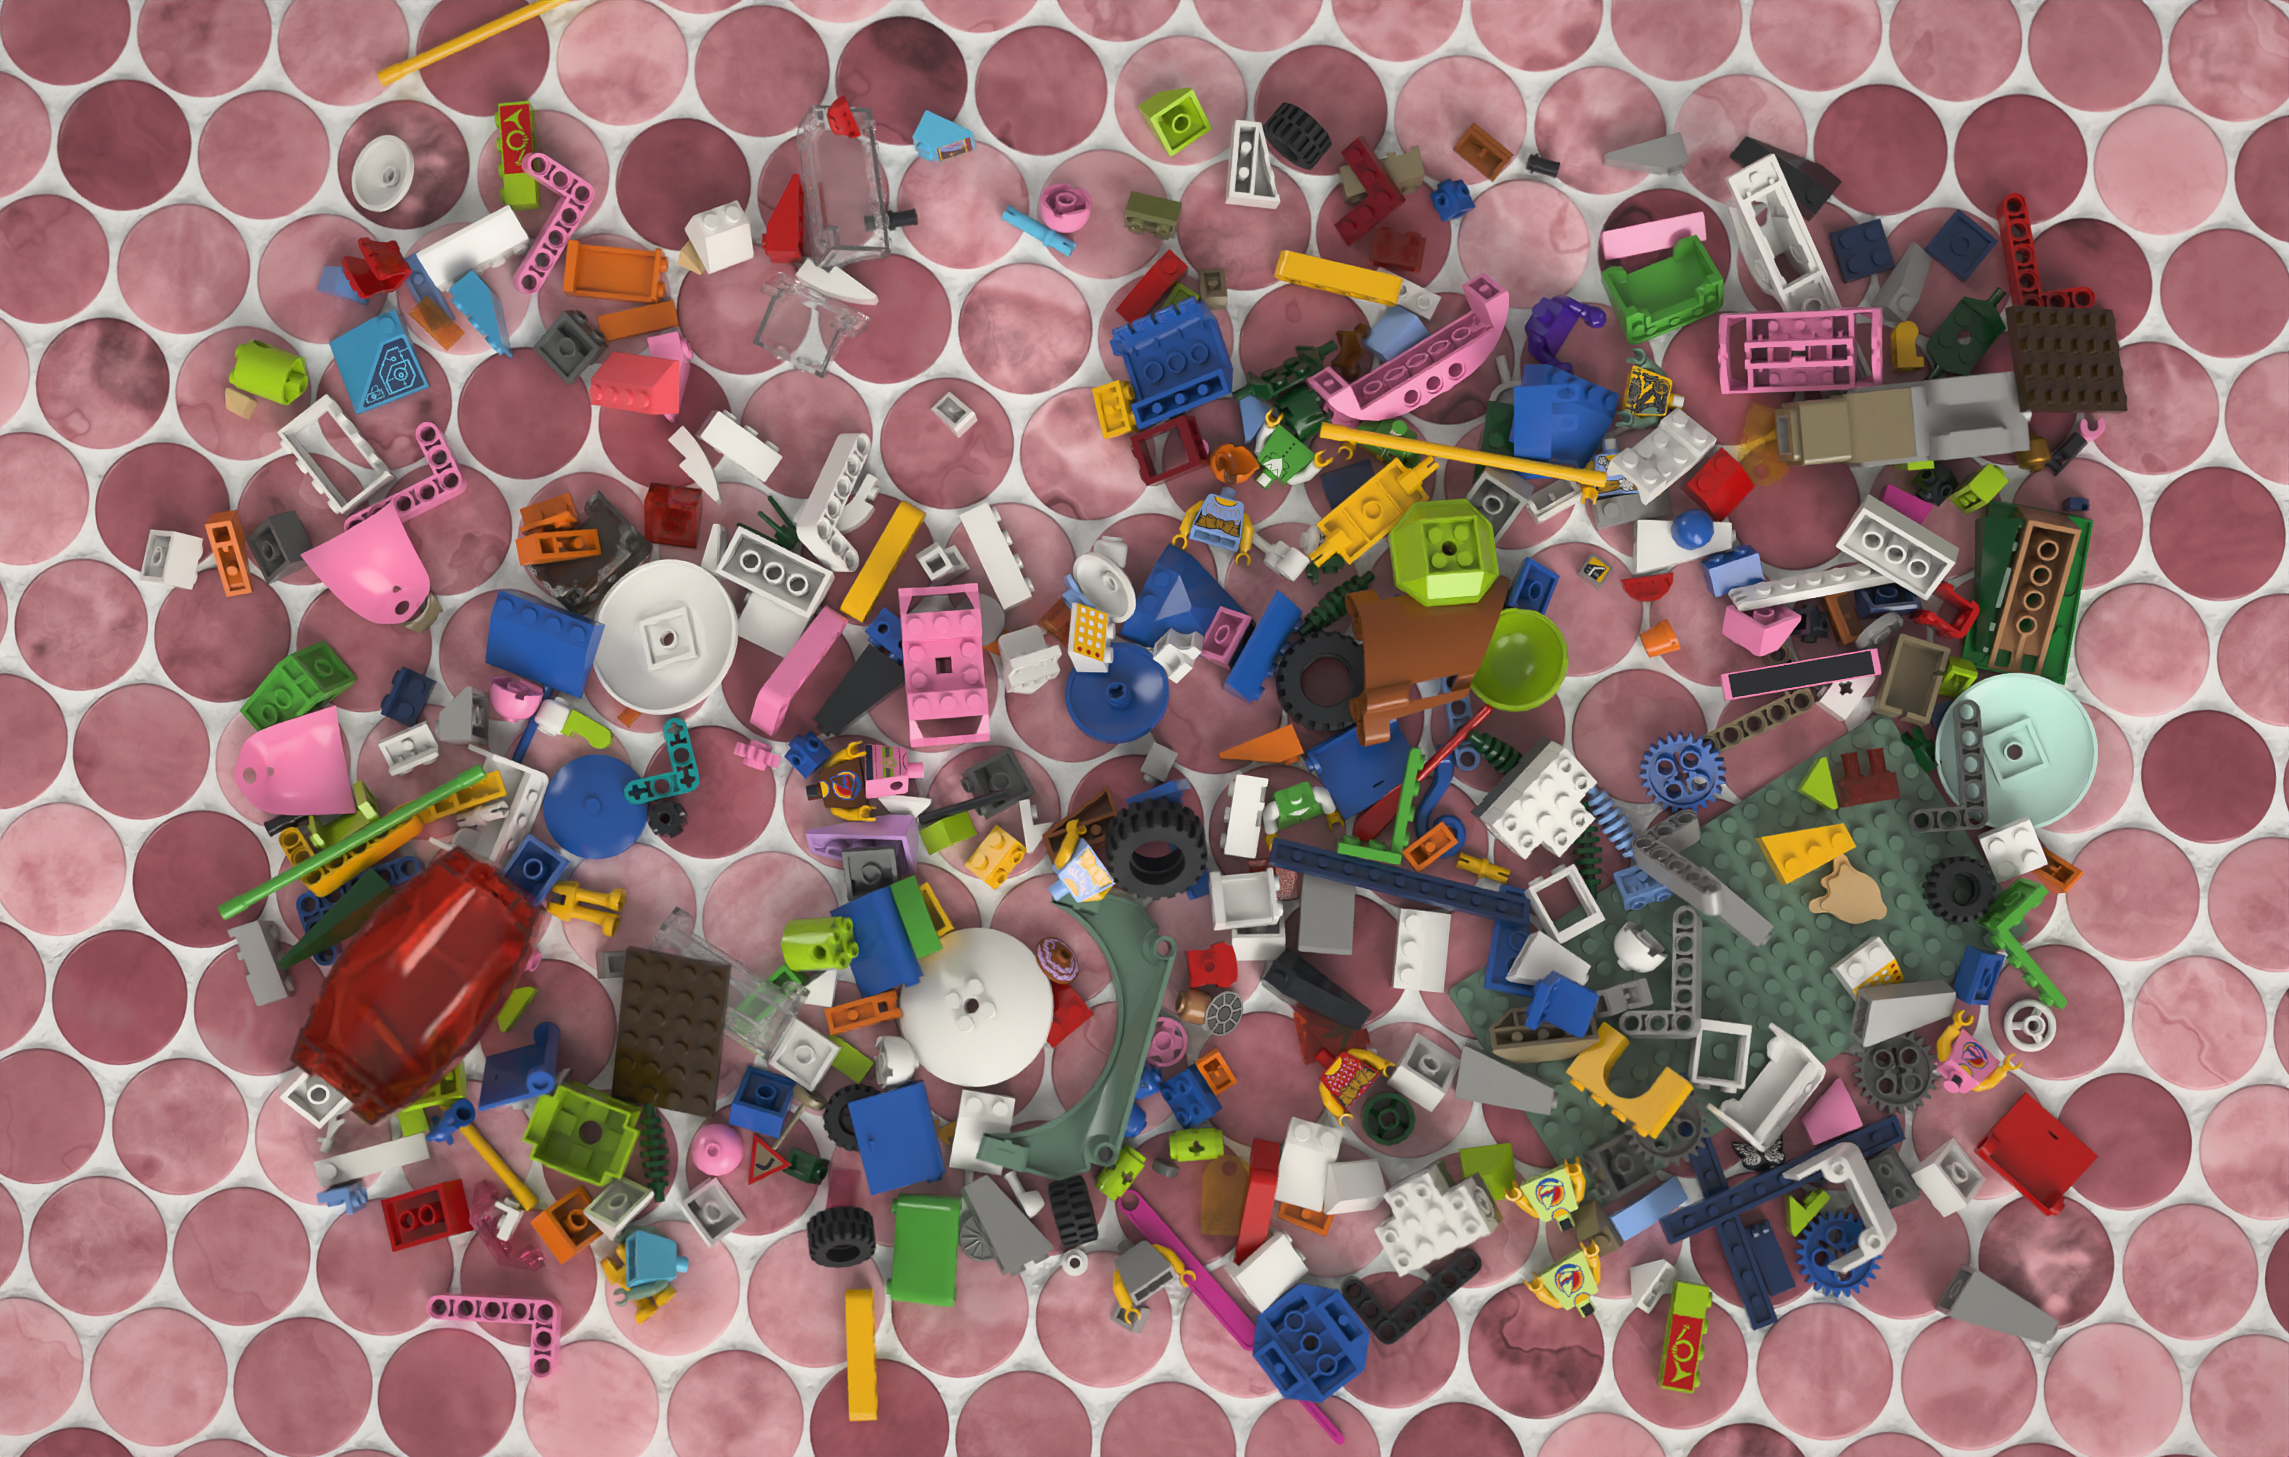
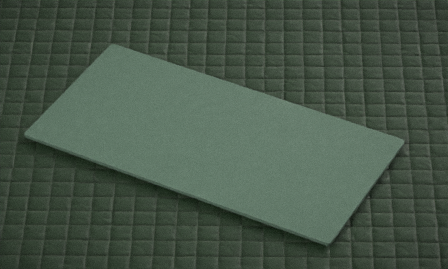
(1767, 984)

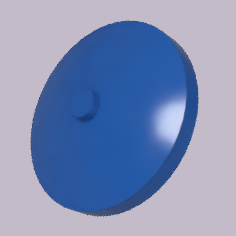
(1120, 702)
(588, 807)

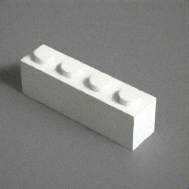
(996, 557)

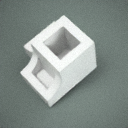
(942, 564)
(1177, 652)

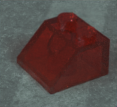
(673, 515)

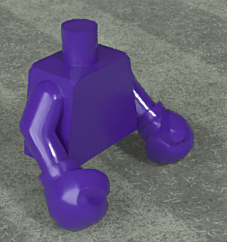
(1552, 323)

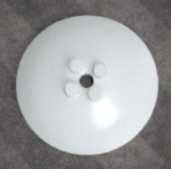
(637, 617)
(1011, 1014)

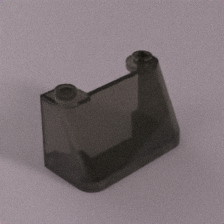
(585, 581)

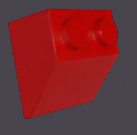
(1719, 485)

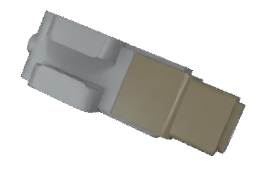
(1905, 423)

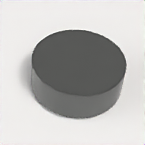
(1165, 1167)

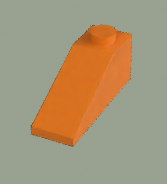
(557, 546)
(230, 552)
(1270, 748)

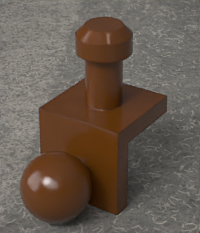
(1351, 350)

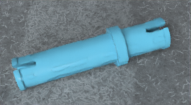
(1039, 231)

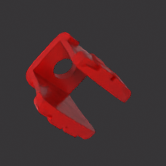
(380, 270)
(1961, 623)

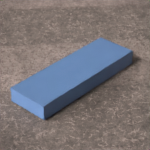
(422, 285)

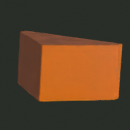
(2058, 874)
(1215, 1071)

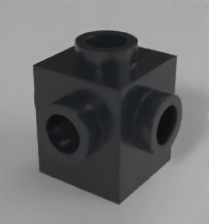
(1934, 484)
(1813, 624)
(677, 819)

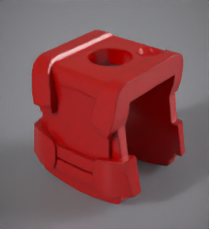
(1212, 966)

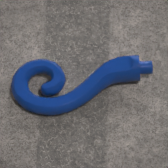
(1442, 779)

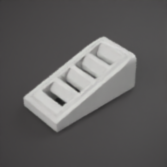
(715, 550)

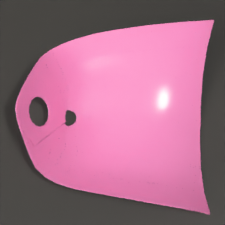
(368, 563)
(306, 763)

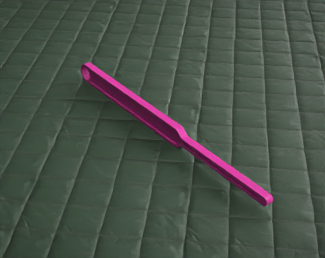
(1209, 1291)

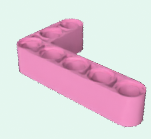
(554, 221)
(416, 492)
(794, 670)
(508, 1315)

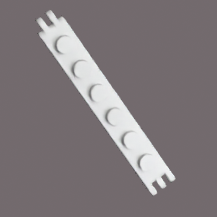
(1806, 586)

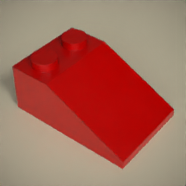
(786, 226)
(1068, 1012)
(426, 1215)

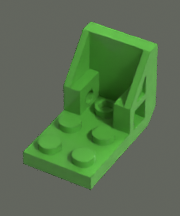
(298, 686)

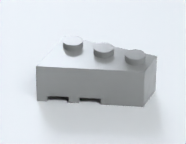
(261, 954)

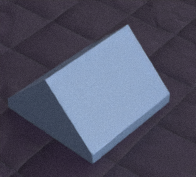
(1395, 334)

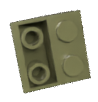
(1152, 215)

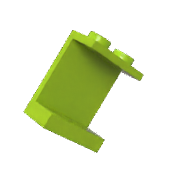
(346, 824)

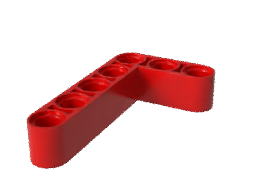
(2029, 269)
(1258, 1199)

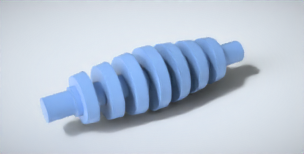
(1613, 823)

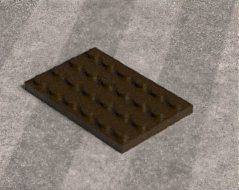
(2066, 360)
(671, 1031)

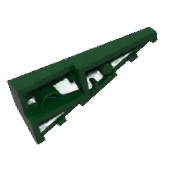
(1993, 558)
(342, 919)

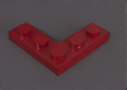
(1382, 191)

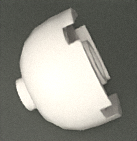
(1637, 949)
(895, 1061)

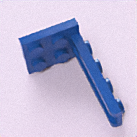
(1173, 791)

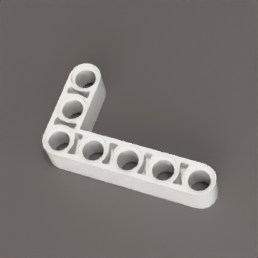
(827, 500)

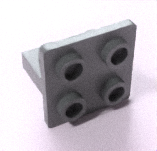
(1893, 1178)

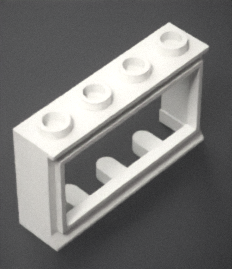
(308, 464)

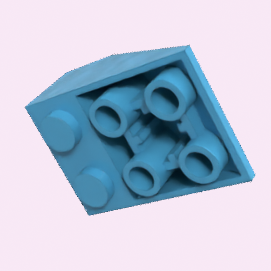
(478, 300)

